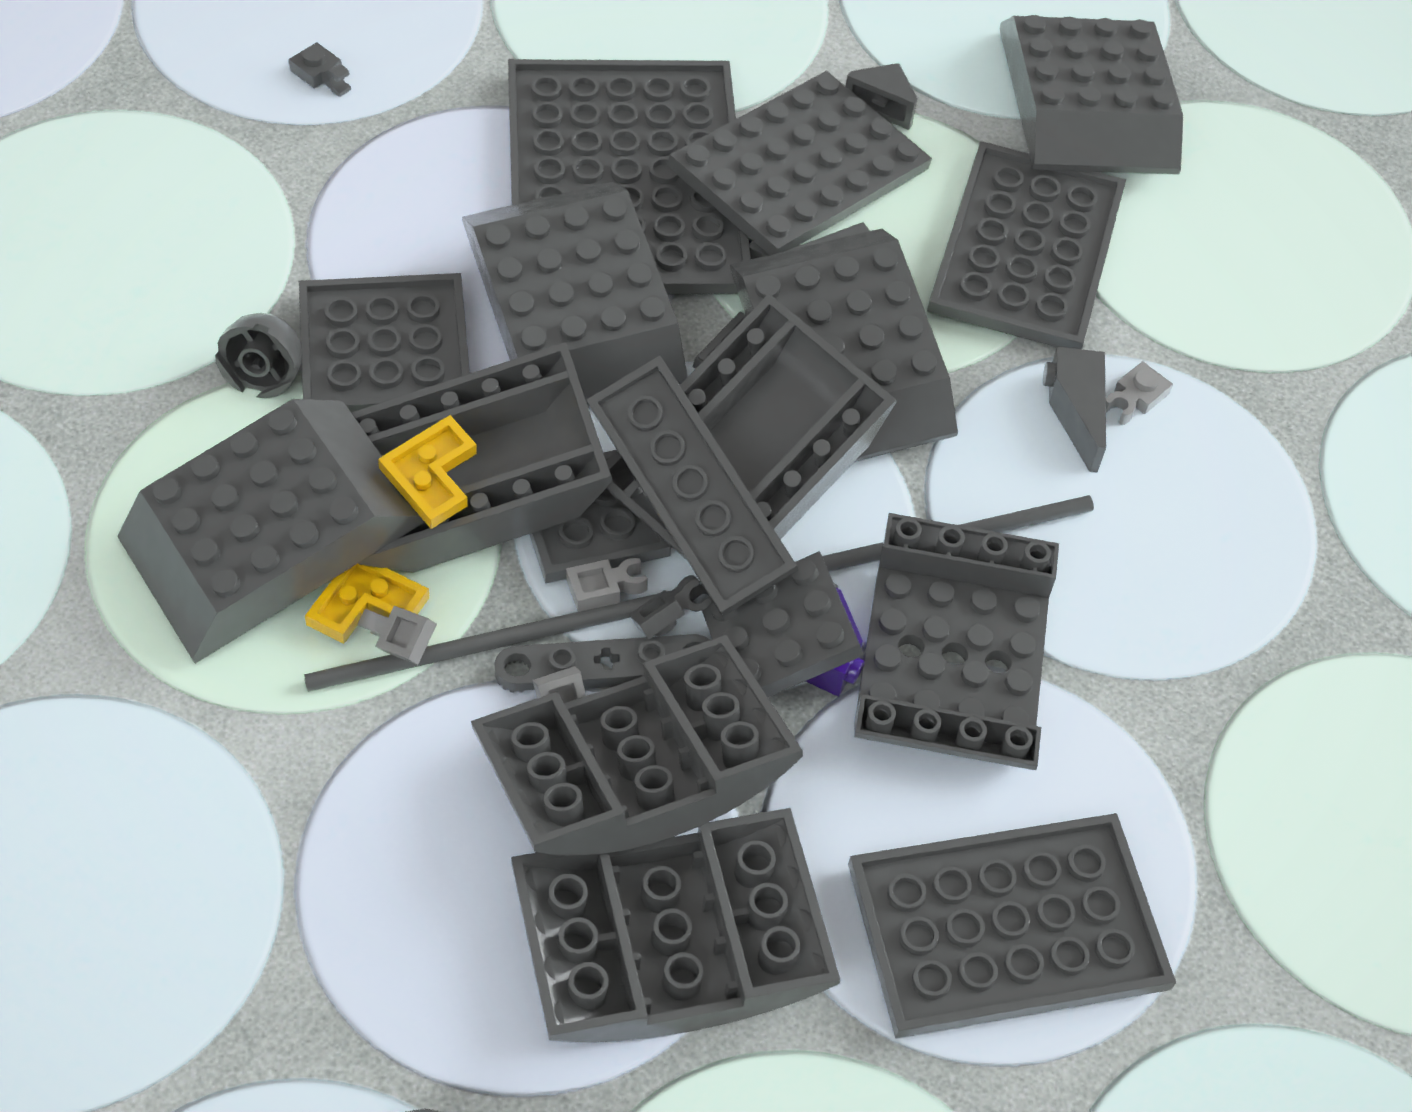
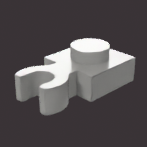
(1138, 389)
(600, 585)

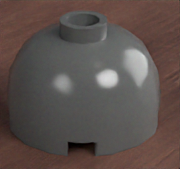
(259, 354)

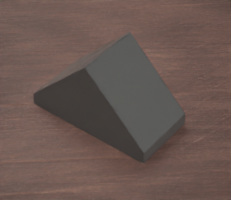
(885, 91)

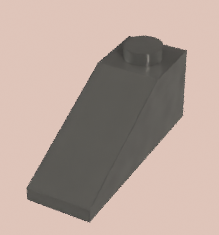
(1079, 400)

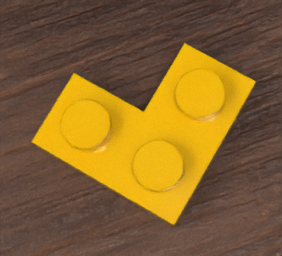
(421, 469)
(362, 588)

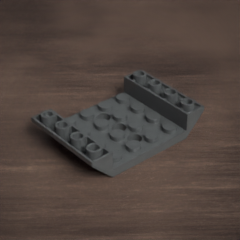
(967, 596)

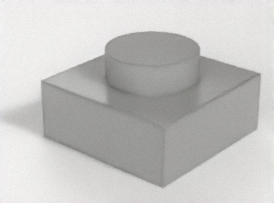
(565, 682)

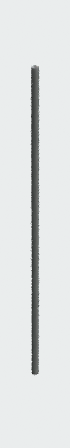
(619, 611)

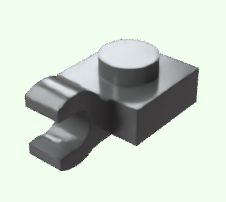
(320, 66)
(661, 612)

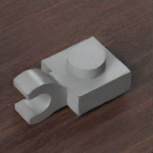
(400, 634)

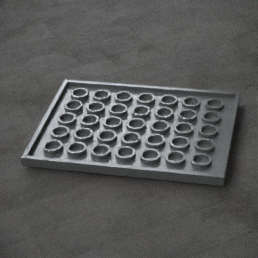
(618, 124)

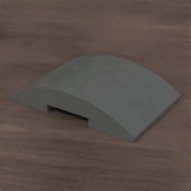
(640, 754)
(675, 931)

